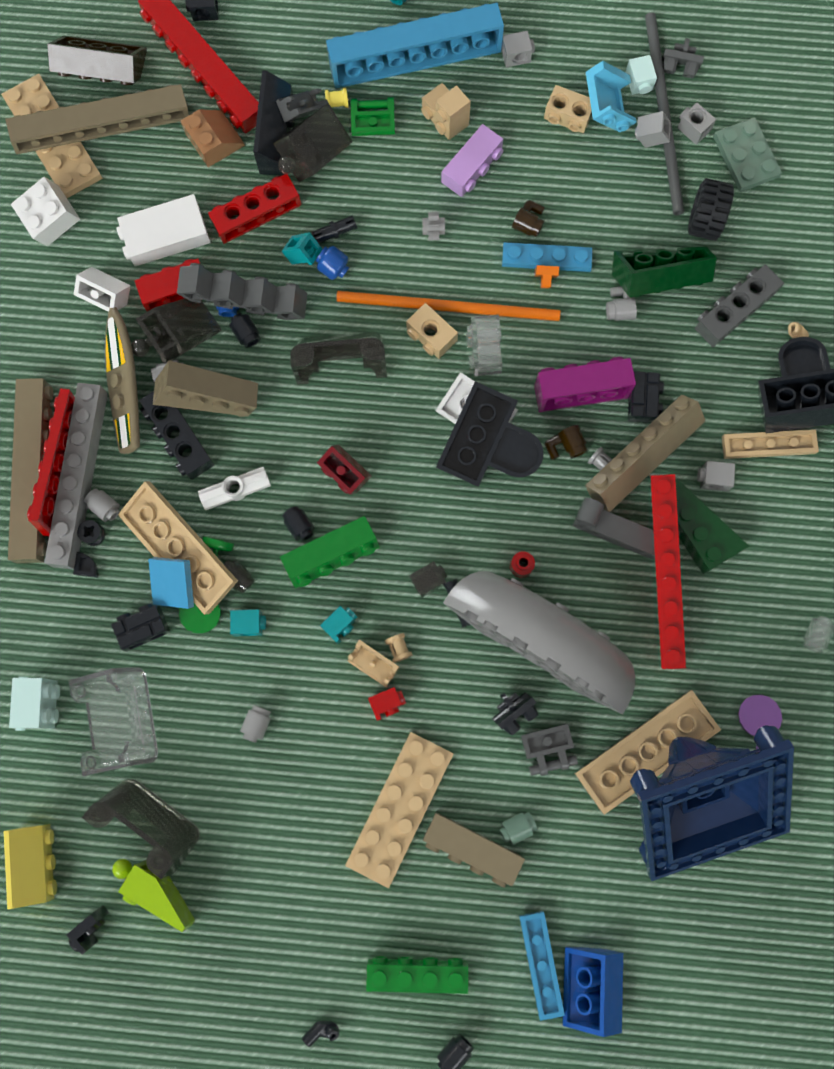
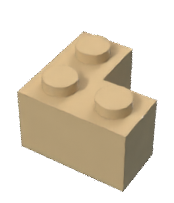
(447, 110)

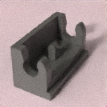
(300, 105)

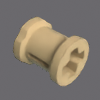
(398, 648)

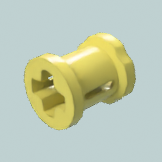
(337, 98)

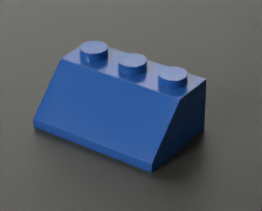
(593, 990)

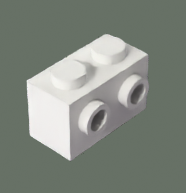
(101, 289)

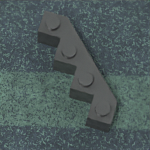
(231, 291)

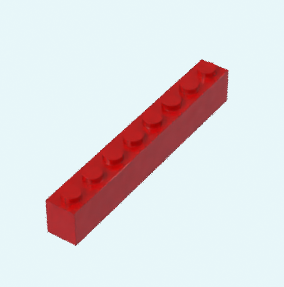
(202, 61)
(668, 571)

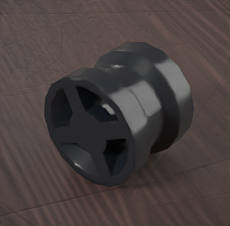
(95, 536)

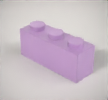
(472, 161)

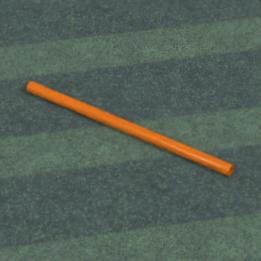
(449, 305)

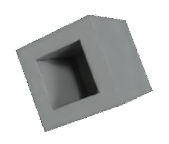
(653, 129)

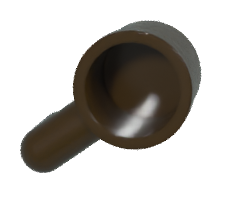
(528, 222)
(572, 441)

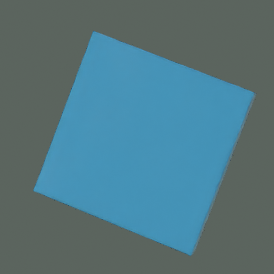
(171, 582)

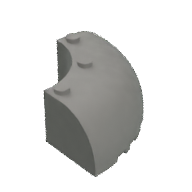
(545, 636)

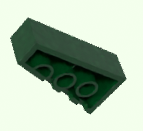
(663, 270)
(703, 532)

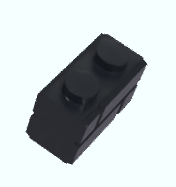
(644, 399)
(140, 627)

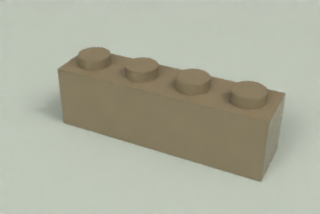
(473, 849)

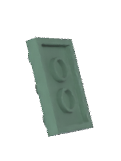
(747, 154)

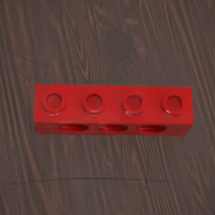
(252, 218)

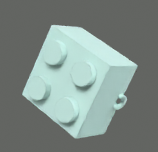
(34, 703)

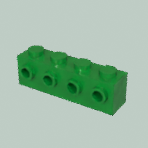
(330, 552)
(417, 975)

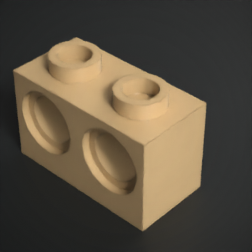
(572, 104)

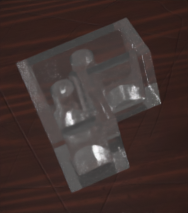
(484, 339)

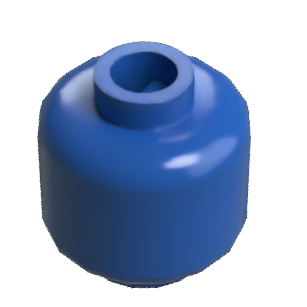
(332, 262)

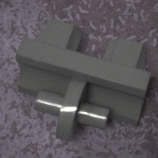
(682, 57)

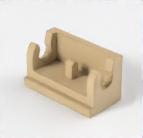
(373, 663)

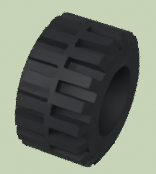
(710, 209)

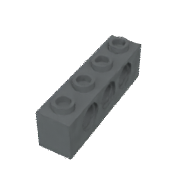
(766, 285)

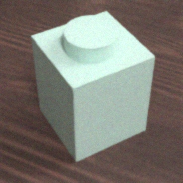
(641, 74)

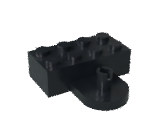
(803, 392)
(487, 439)

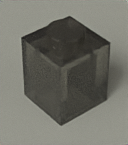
(428, 579)

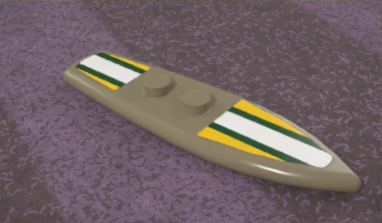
(121, 383)

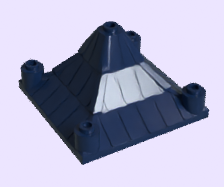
(713, 801)

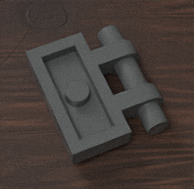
(546, 742)

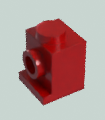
(386, 702)

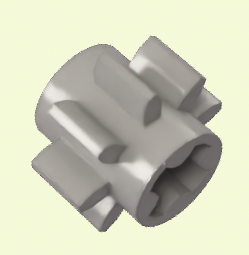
(433, 225)

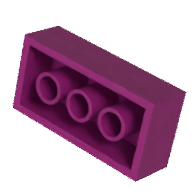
(584, 384)

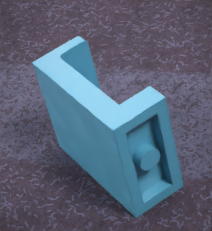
(606, 98)

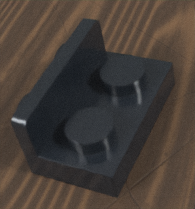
(82, 936)

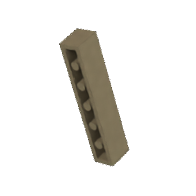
(646, 452)

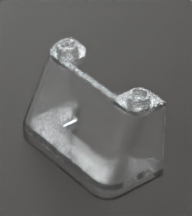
(117, 719)

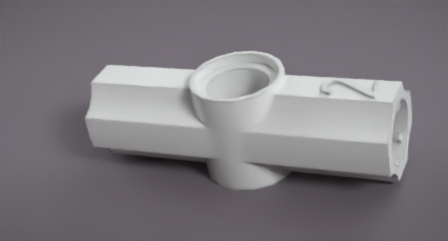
(219, 493)

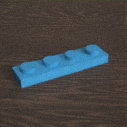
(530, 255)
(541, 965)

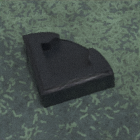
(85, 566)

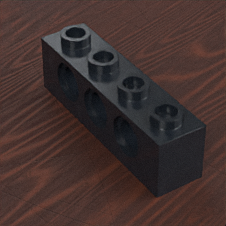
(198, 460)

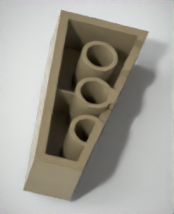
(204, 390)

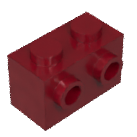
(343, 469)

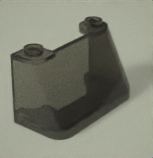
(311, 350)
(151, 819)

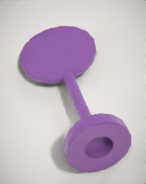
(759, 712)

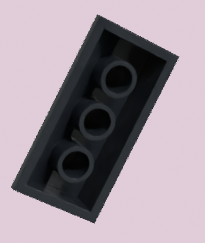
(270, 123)

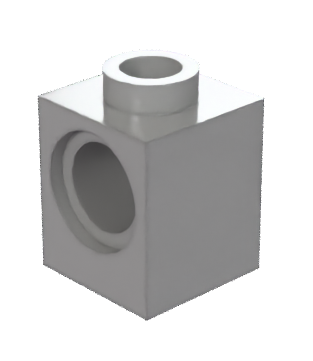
(517, 49)
(694, 131)
(716, 476)

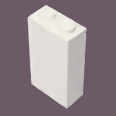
(162, 230)

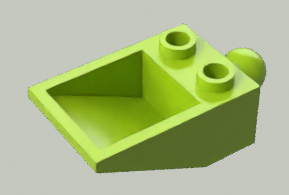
(153, 893)

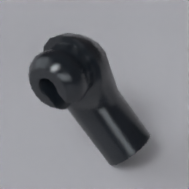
(323, 1029)

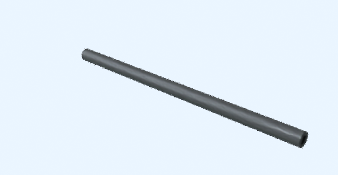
(663, 105)

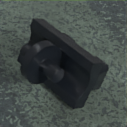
(512, 708)

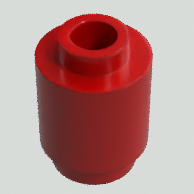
(517, 570)

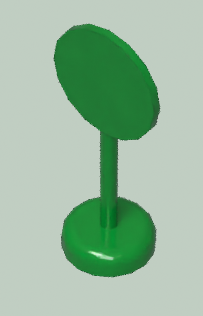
(193, 618)

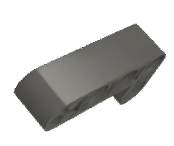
(614, 529)

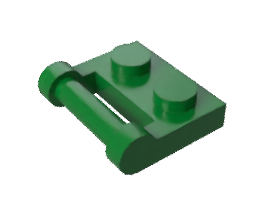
(372, 122)

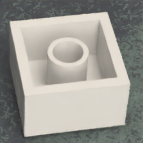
(45, 211)

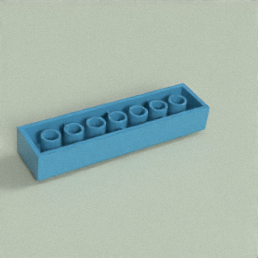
(415, 45)

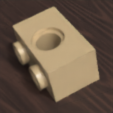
(426, 319)

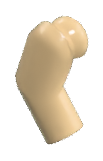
(797, 330)

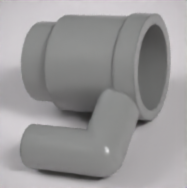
(621, 308)

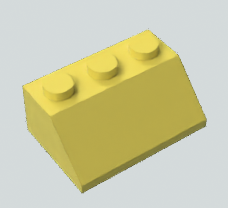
(29, 866)

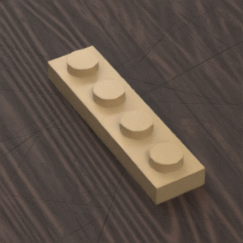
(770, 444)

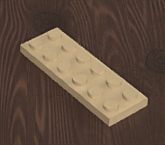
(66, 164)
(170, 537)
(647, 748)
(399, 810)

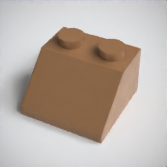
(211, 135)

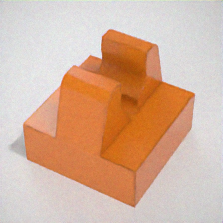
(546, 274)

